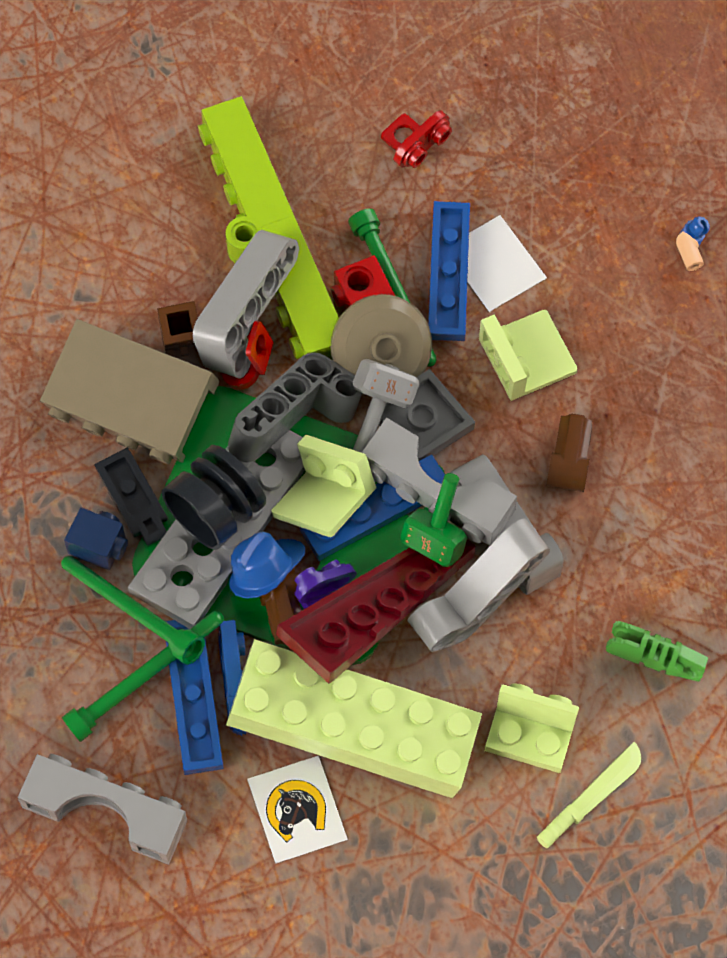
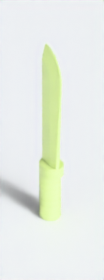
(597, 791)

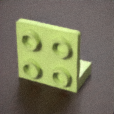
(526, 353)
(329, 491)
(532, 727)

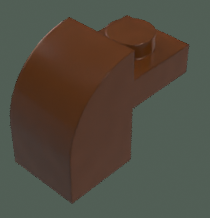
(177, 332)

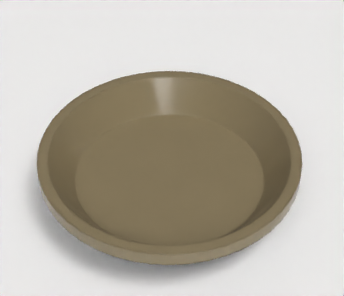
(382, 331)

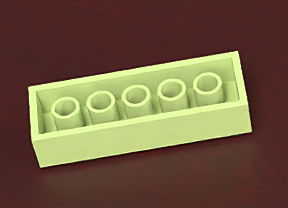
(355, 720)

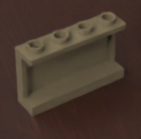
(127, 391)

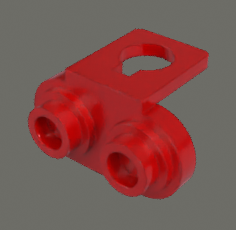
(414, 147)
(258, 352)

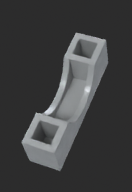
(477, 508)
(57, 789)

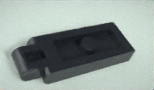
(133, 496)

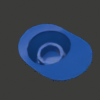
(262, 564)

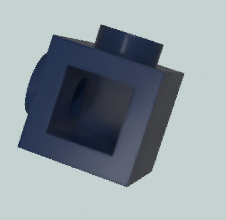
(96, 538)

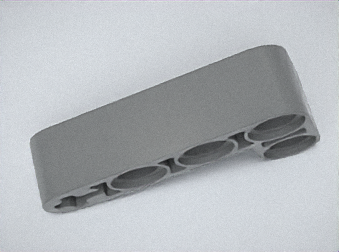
(240, 300)
(552, 565)
(481, 589)

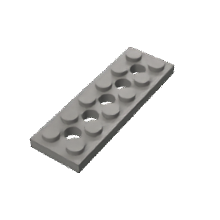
(212, 572)

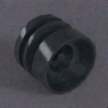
(214, 497)

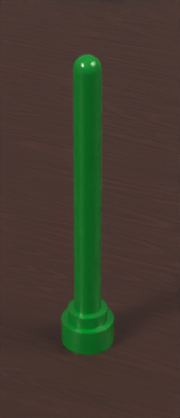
(366, 227)
(184, 644)
(83, 720)

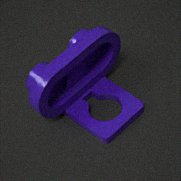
(315, 585)

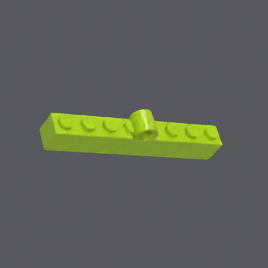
(263, 206)

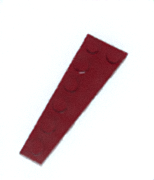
(359, 614)

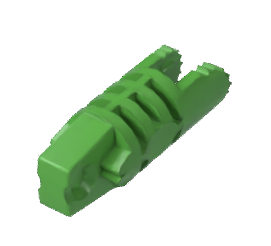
(655, 652)

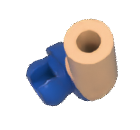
(689, 241)

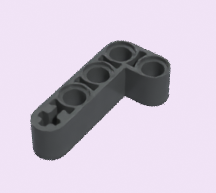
(308, 384)

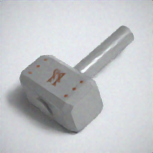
(385, 385)

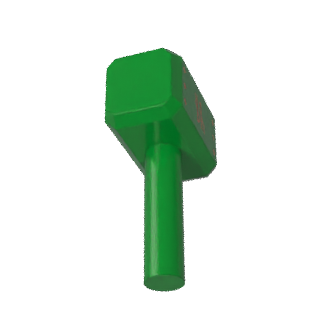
(431, 533)

